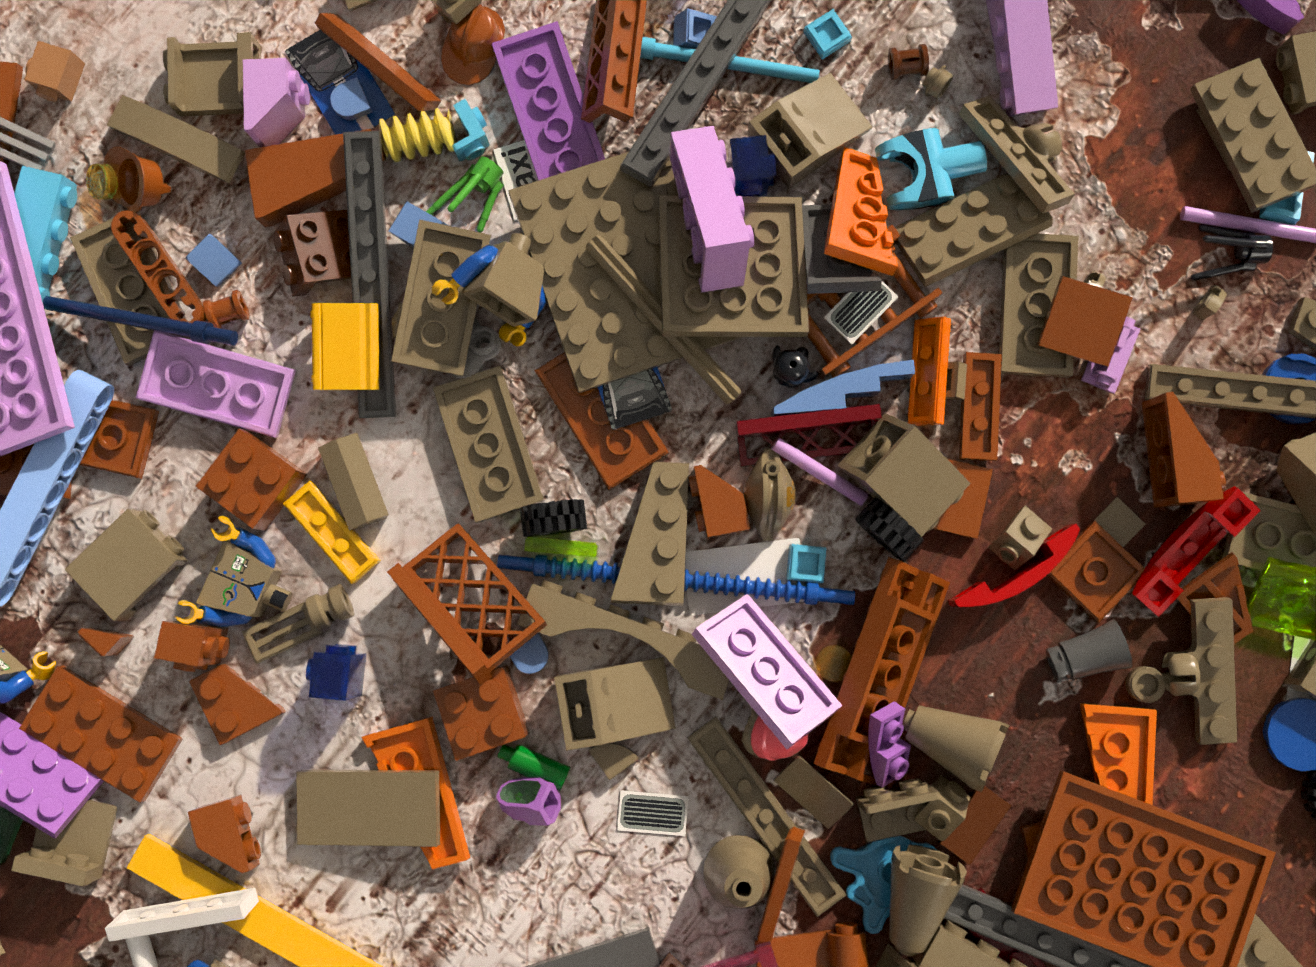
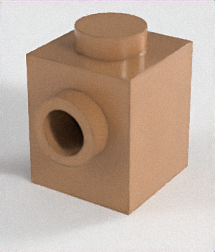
(54, 72)

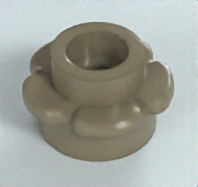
(937, 81)

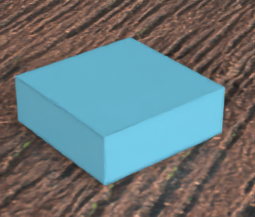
(827, 34)
(806, 563)

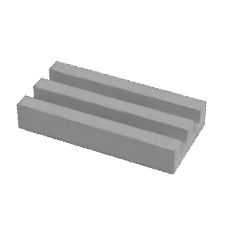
(43, 156)

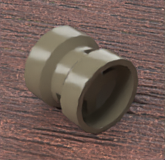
(329, 607)

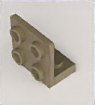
(893, 811)
(77, 852)

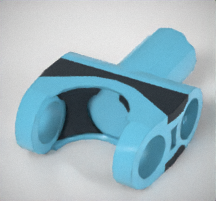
(930, 167)

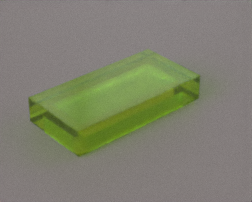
(561, 547)

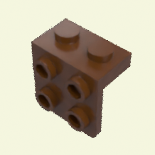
(313, 249)

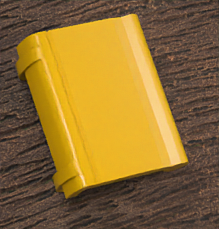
(345, 346)

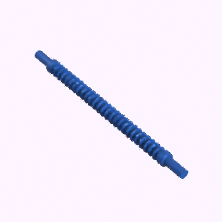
(810, 593)

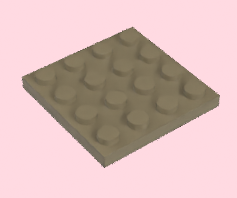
(774, 283)

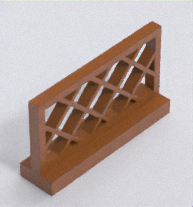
(449, 627)

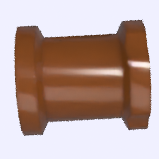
(226, 309)

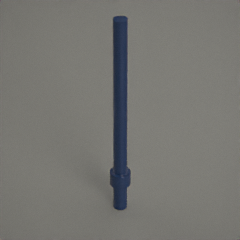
(198, 331)

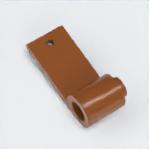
(827, 948)

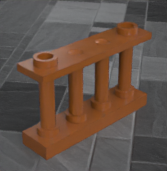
(922, 306)

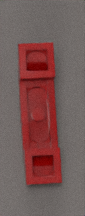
(1189, 545)
(1054, 550)

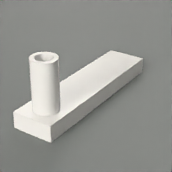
(139, 923)

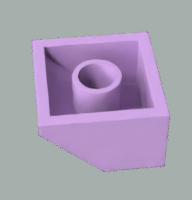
(272, 99)

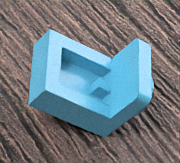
(473, 122)

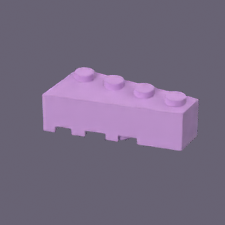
(1023, 55)
(711, 207)

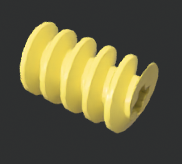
(417, 135)

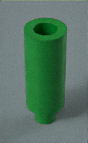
(534, 764)

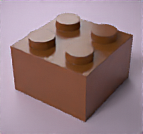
(251, 480)
(481, 715)

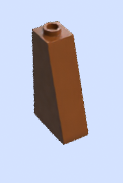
(295, 176)

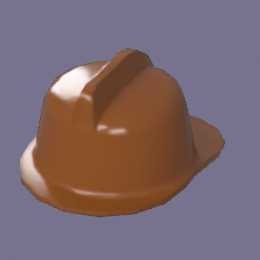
(468, 46)
(138, 179)

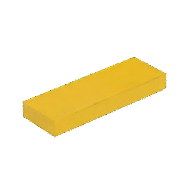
(331, 532)

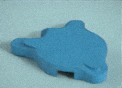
(872, 876)

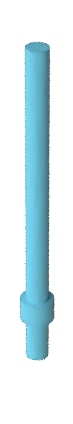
(652, 49)

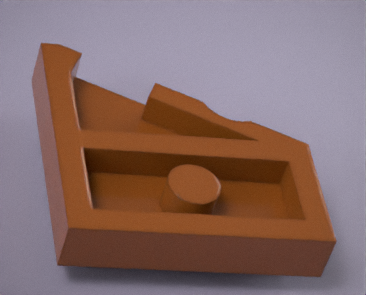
(1221, 581)
(232, 703)

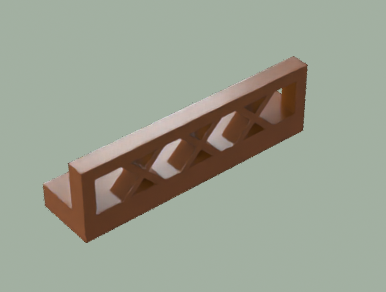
(614, 59)

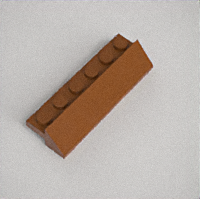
(882, 664)

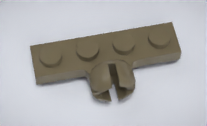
(1021, 152)
(1208, 671)

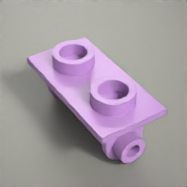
(1109, 377)

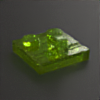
(1285, 599)

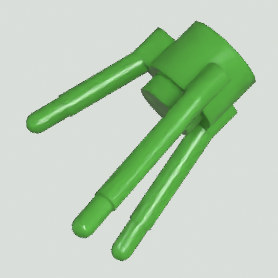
(482, 177)

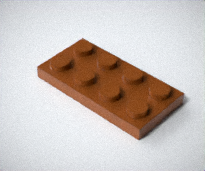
(101, 733)

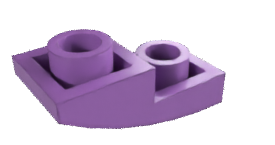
(1275, 14)
(886, 748)

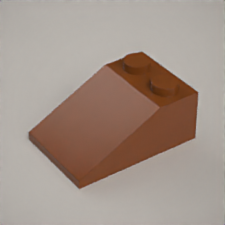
(1178, 456)

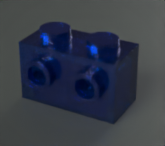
(751, 165)
(336, 673)

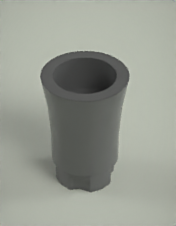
(1090, 653)

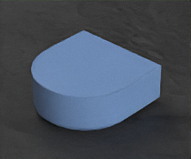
(350, 100)
(531, 656)

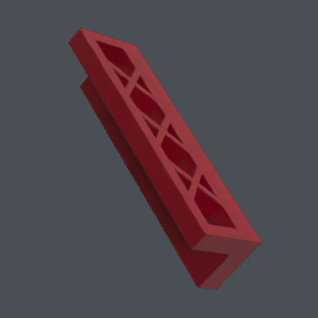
(806, 422)

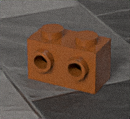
(192, 645)

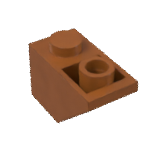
(721, 504)
(225, 833)

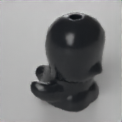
(785, 373)

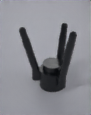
(1248, 248)

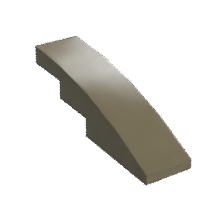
(176, 139)

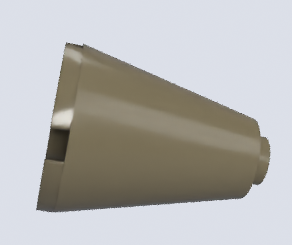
(957, 742)
(739, 872)
(920, 895)

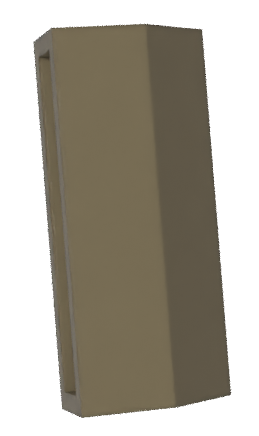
(353, 481)

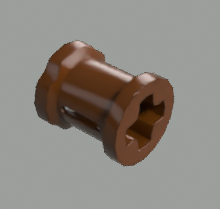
(908, 61)

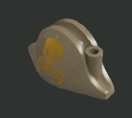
(769, 494)

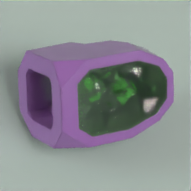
(530, 800)

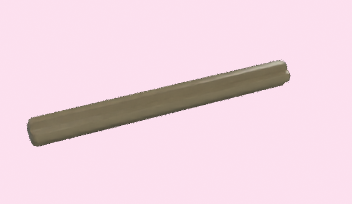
(651, 307)

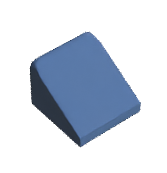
(691, 27)
(213, 260)

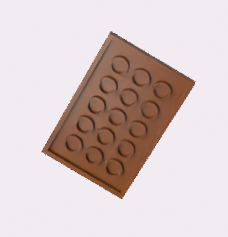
(1141, 879)

